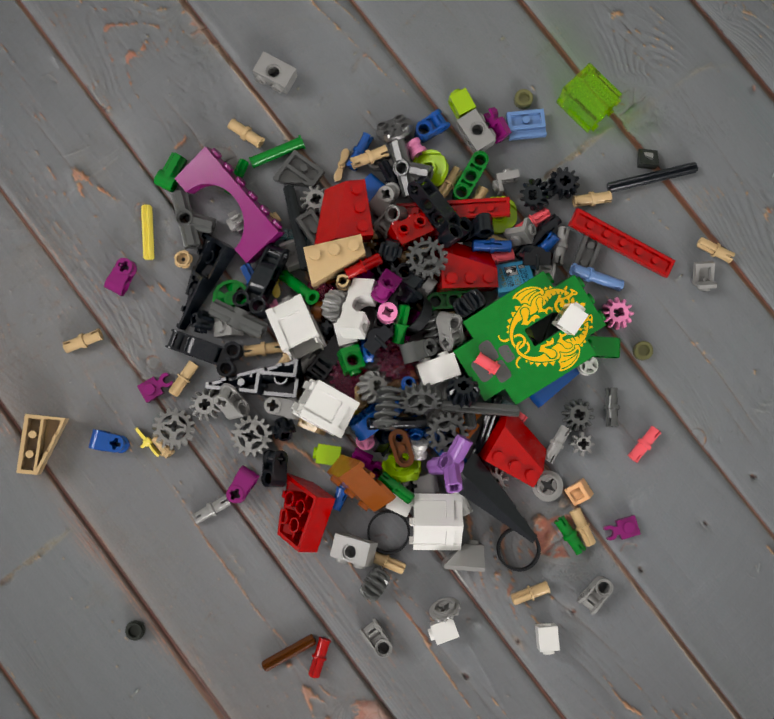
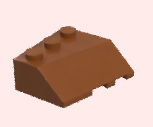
(360, 483)

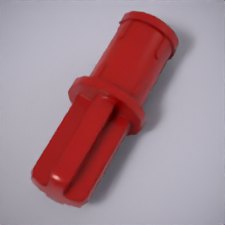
(363, 266)
(319, 657)

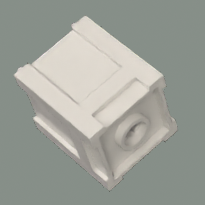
(295, 328)
(325, 407)
(436, 522)

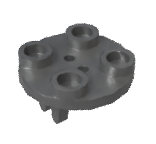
(394, 129)

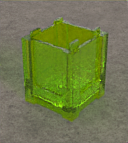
(589, 98)

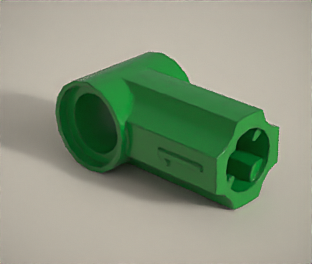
(165, 177)

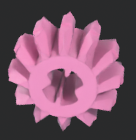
(624, 313)

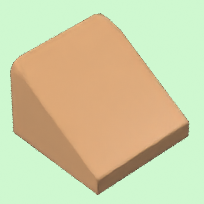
(579, 492)

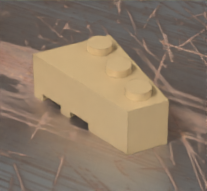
(331, 258)
(38, 442)

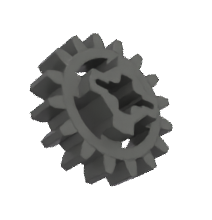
(433, 262)
(420, 399)
(450, 424)

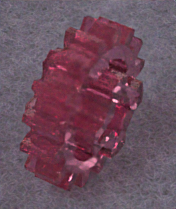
(392, 361)
(347, 385)

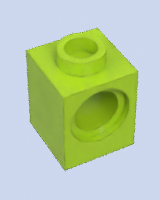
(461, 102)
(326, 454)

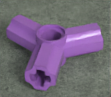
(451, 463)

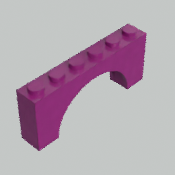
(259, 227)

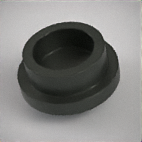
(135, 630)

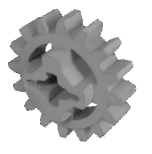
(165, 428)
(249, 445)

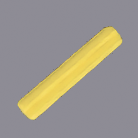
(147, 232)

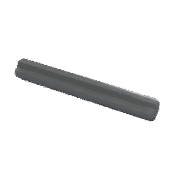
(482, 408)

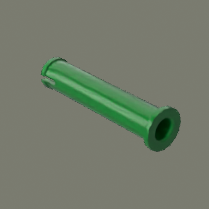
(277, 152)
(310, 296)

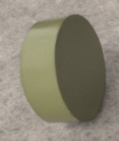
(523, 99)
(642, 350)

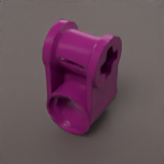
(119, 278)
(386, 286)
(244, 482)

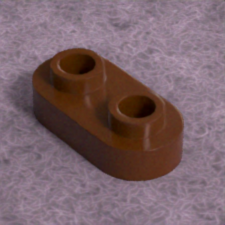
(316, 312)
(400, 447)

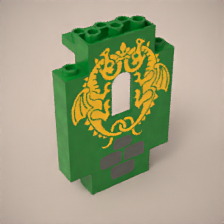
(501, 336)

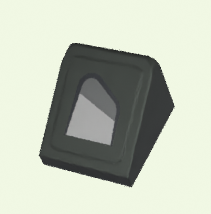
(647, 159)

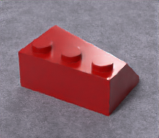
(345, 212)
(467, 270)
(515, 450)
(304, 514)

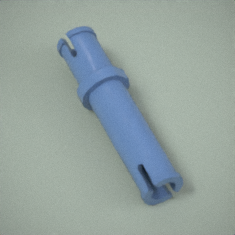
(590, 275)

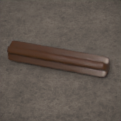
(288, 652)

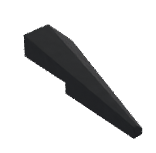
(210, 266)
(279, 381)
(488, 494)

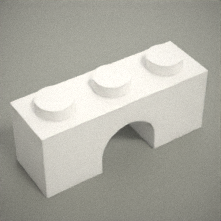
(353, 322)

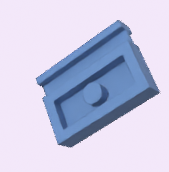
(526, 124)

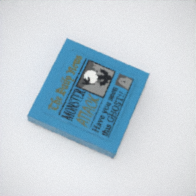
(511, 276)

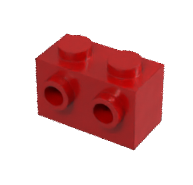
(411, 230)

